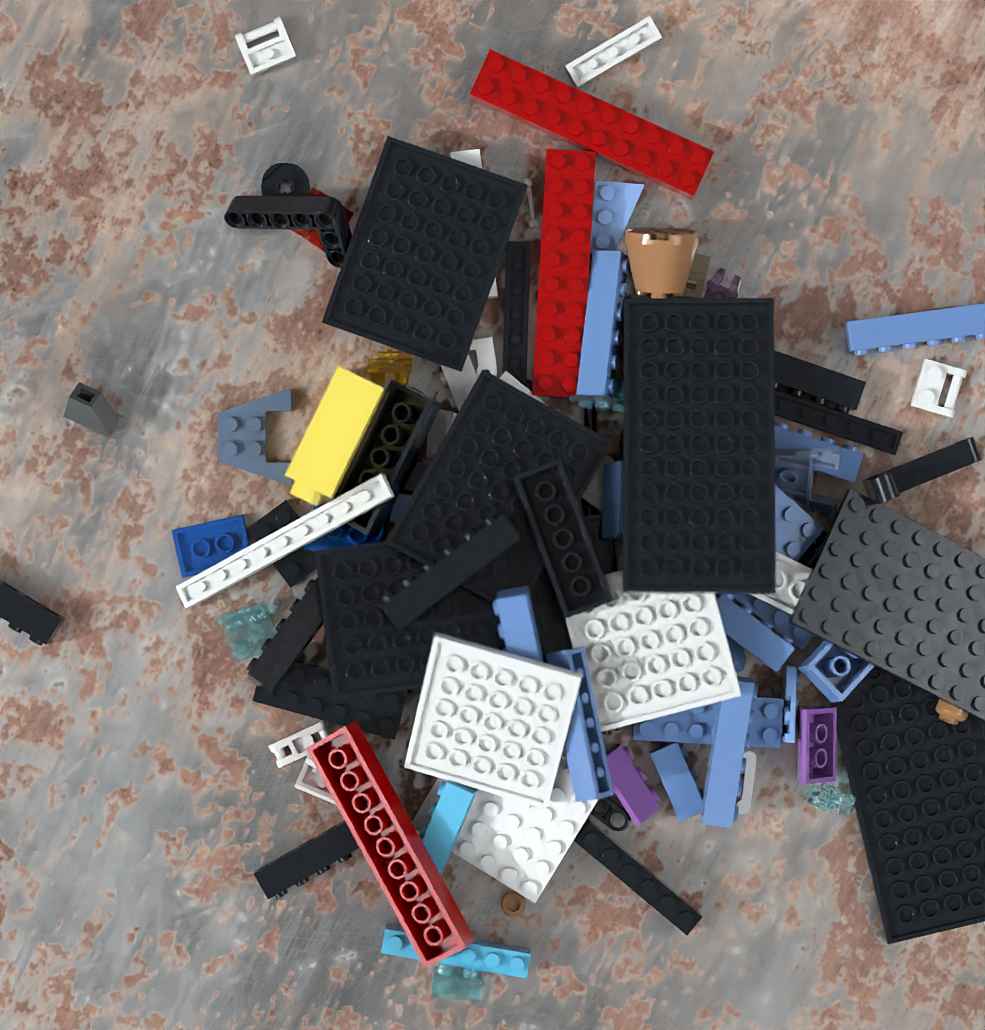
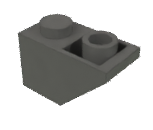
(90, 410)

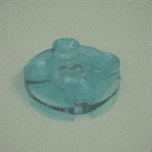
(827, 799)

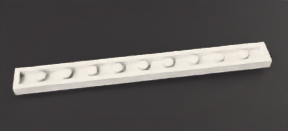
(285, 541)

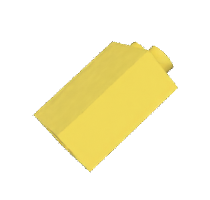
(333, 436)

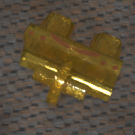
(389, 362)

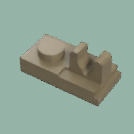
(696, 277)

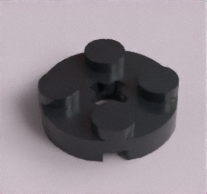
(287, 173)

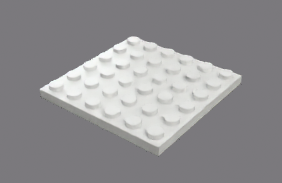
(654, 654)
(492, 720)
(517, 839)

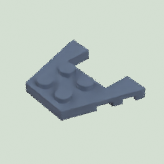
(244, 436)
(795, 475)

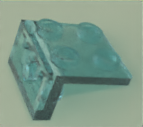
(603, 403)
(247, 630)
(456, 983)

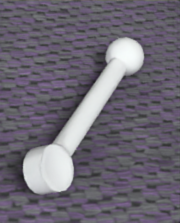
(533, 222)

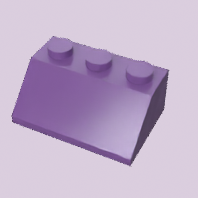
(816, 744)
(630, 785)

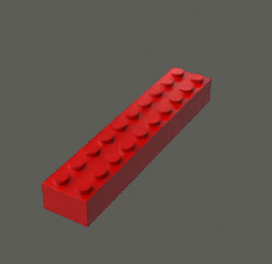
(591, 124)
(563, 271)
(391, 844)

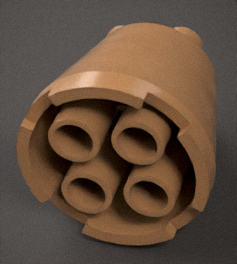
(660, 259)

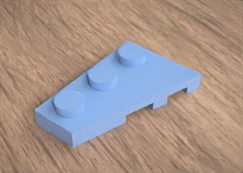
(611, 213)
(791, 679)

